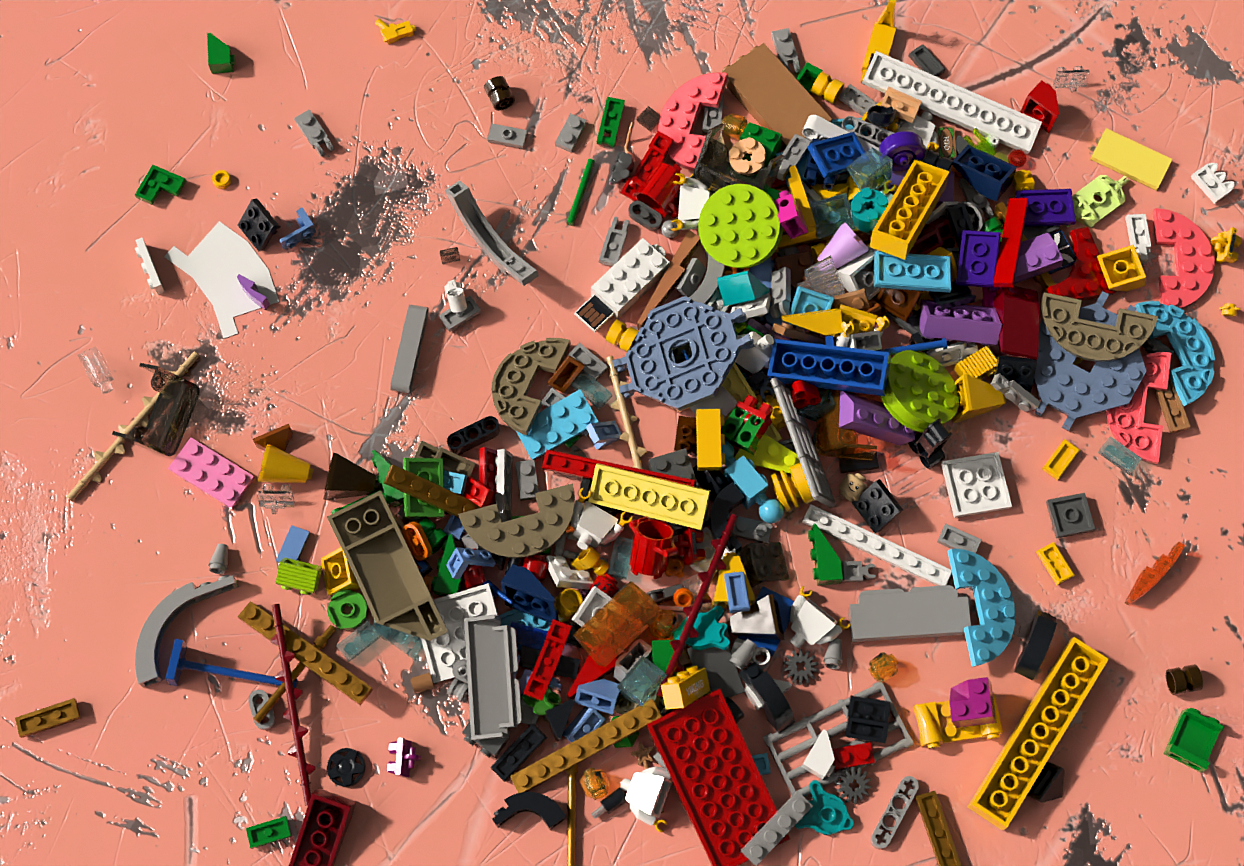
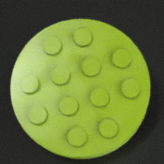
(740, 226)
(919, 391)

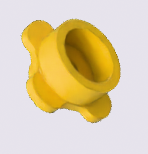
(1229, 309)

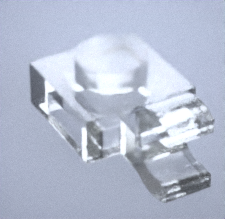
(694, 585)

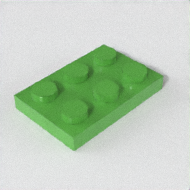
(431, 470)

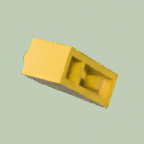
(824, 321)

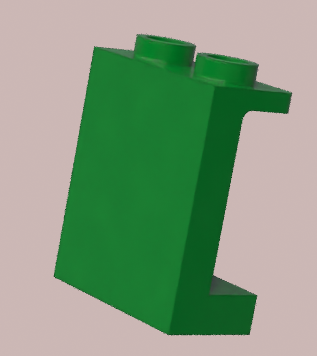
(1193, 739)

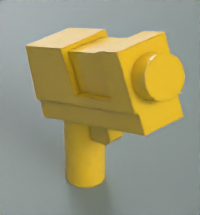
(392, 33)

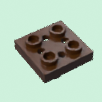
(686, 427)

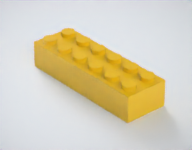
(909, 209)

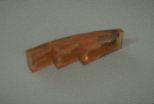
(1150, 576)

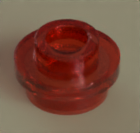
(1017, 154)

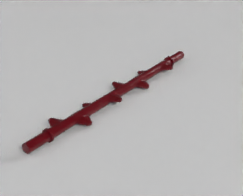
(702, 597)
(291, 713)

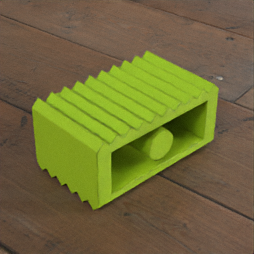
(298, 575)

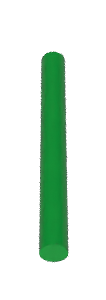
(580, 192)

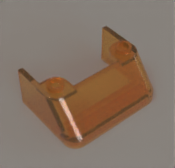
(839, 441)

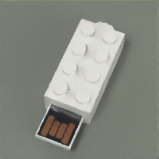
(623, 284)

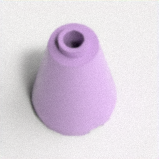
(844, 246)

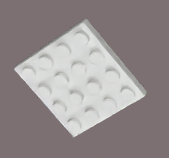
(450, 647)

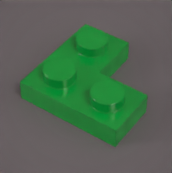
(157, 180)

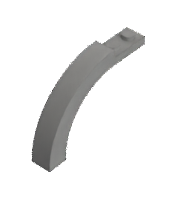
(486, 237)
(709, 285)
(162, 616)

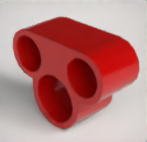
(804, 394)

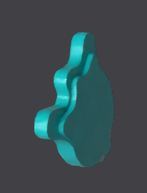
(709, 629)
(827, 814)

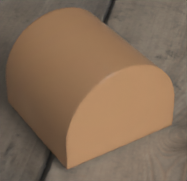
(422, 683)

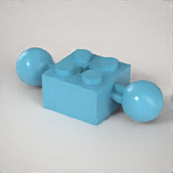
(751, 485)

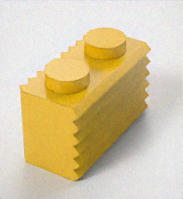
(978, 364)

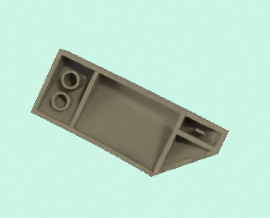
(386, 568)

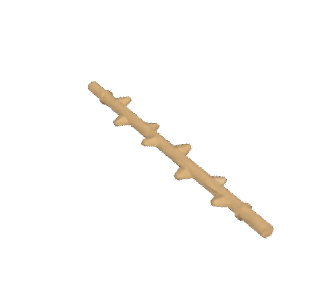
(628, 419)
(117, 447)

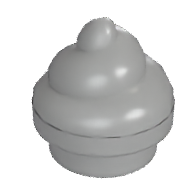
(666, 229)

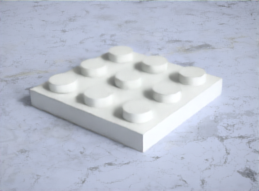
(976, 484)

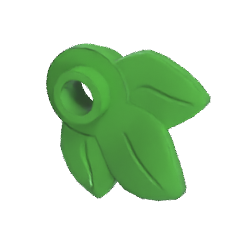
(549, 701)

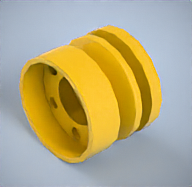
(792, 487)

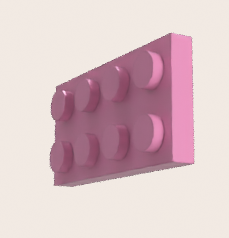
(211, 473)

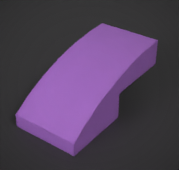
(251, 290)

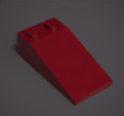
(1020, 321)
(322, 829)

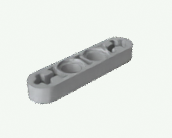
(891, 810)

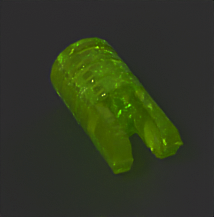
(983, 145)

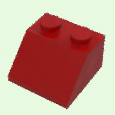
(1042, 105)

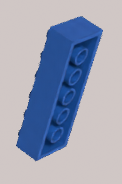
(830, 366)

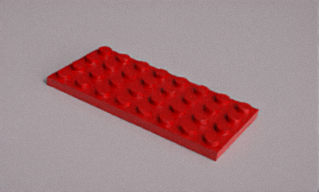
(714, 776)

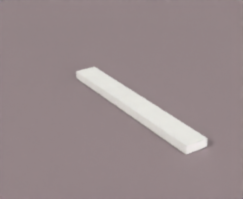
(877, 546)

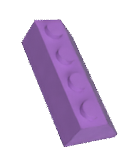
(1035, 258)
(960, 323)
(871, 419)

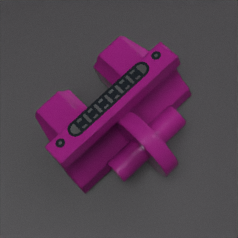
(404, 757)

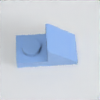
(603, 433)

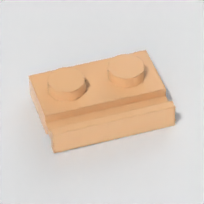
(905, 105)

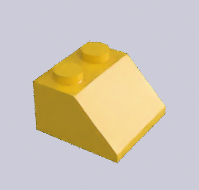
(1122, 269)
(338, 573)

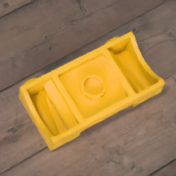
(937, 727)

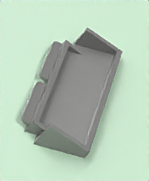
(911, 614)
(491, 681)

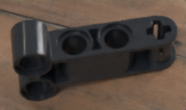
(930, 444)

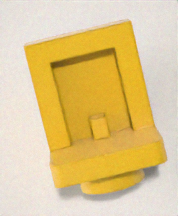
(1023, 181)

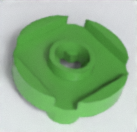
(357, 615)

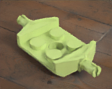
(1090, 211)

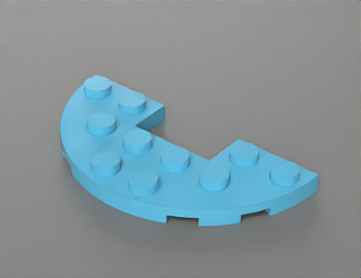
(1190, 346)
(992, 601)

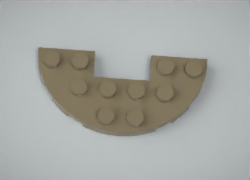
(1093, 339)
(516, 376)
(526, 534)

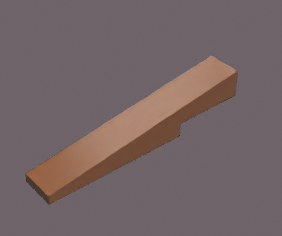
(672, 275)

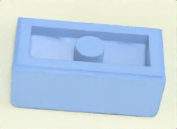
(584, 723)

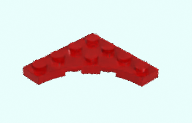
(1086, 277)

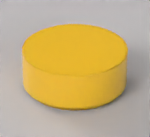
(221, 179)

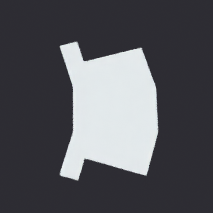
(215, 270)

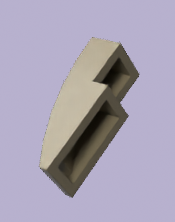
(451, 461)

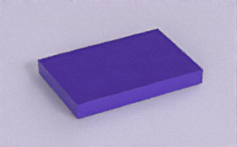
(1048, 207)
(978, 258)

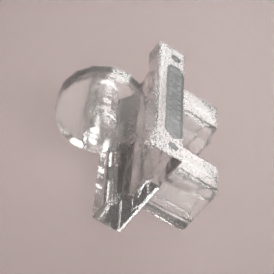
(1071, 78)
(275, 499)

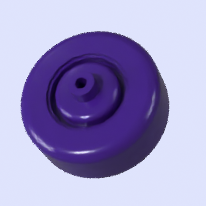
(903, 149)

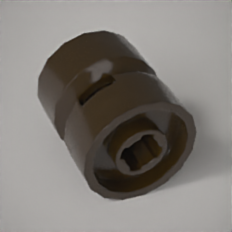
(499, 93)
(1184, 679)

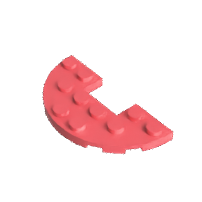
(682, 112)
(1192, 257)
(1128, 421)

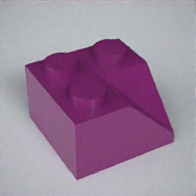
(972, 703)

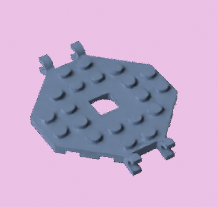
(671, 326)
(1076, 390)

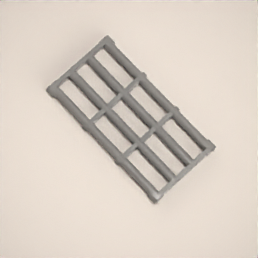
(804, 446)
(807, 721)

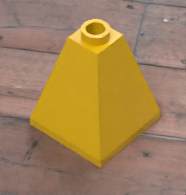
(976, 398)
(733, 565)

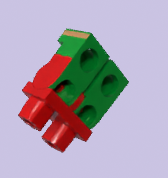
(747, 424)

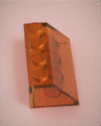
(617, 624)

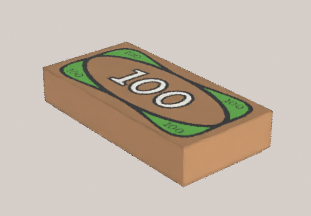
(946, 141)

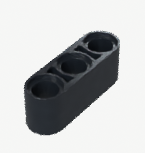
(478, 427)

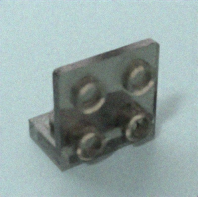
(763, 562)

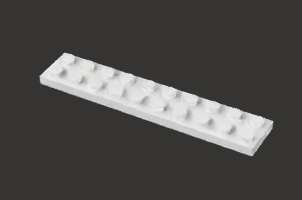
(953, 102)

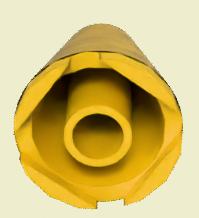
(283, 467)

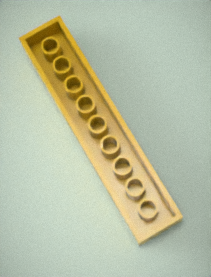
(1037, 733)

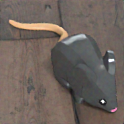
(624, 164)

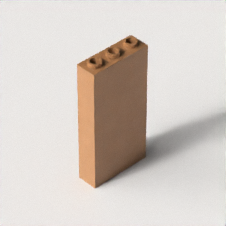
(772, 93)

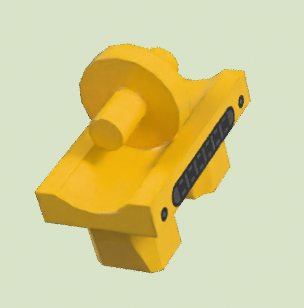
(1224, 246)

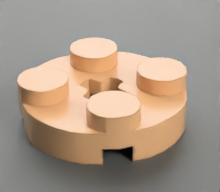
(743, 147)

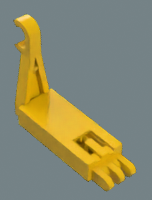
(881, 36)
(797, 190)

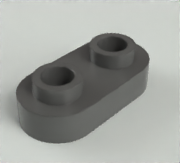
(647, 214)

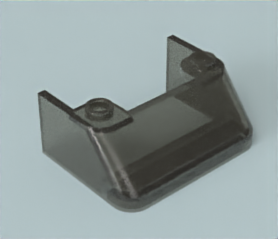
(718, 173)
(169, 414)

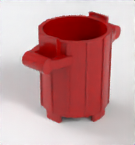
(658, 189)
(651, 547)

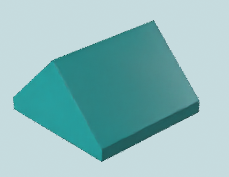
(740, 288)

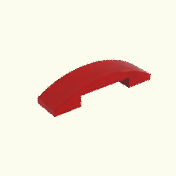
(657, 151)
(548, 660)

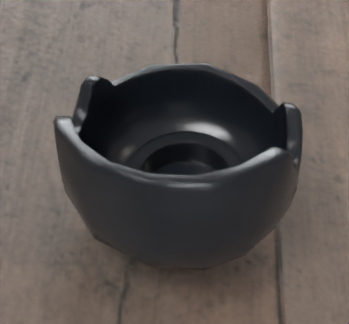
(881, 116)

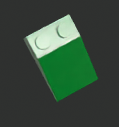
(768, 138)

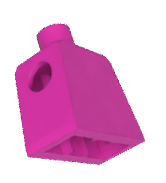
(788, 210)

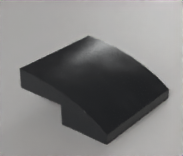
(867, 719)

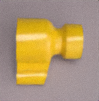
(590, 559)

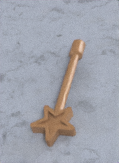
(643, 756)

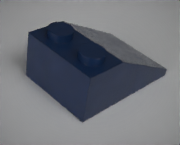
(984, 172)
(528, 594)

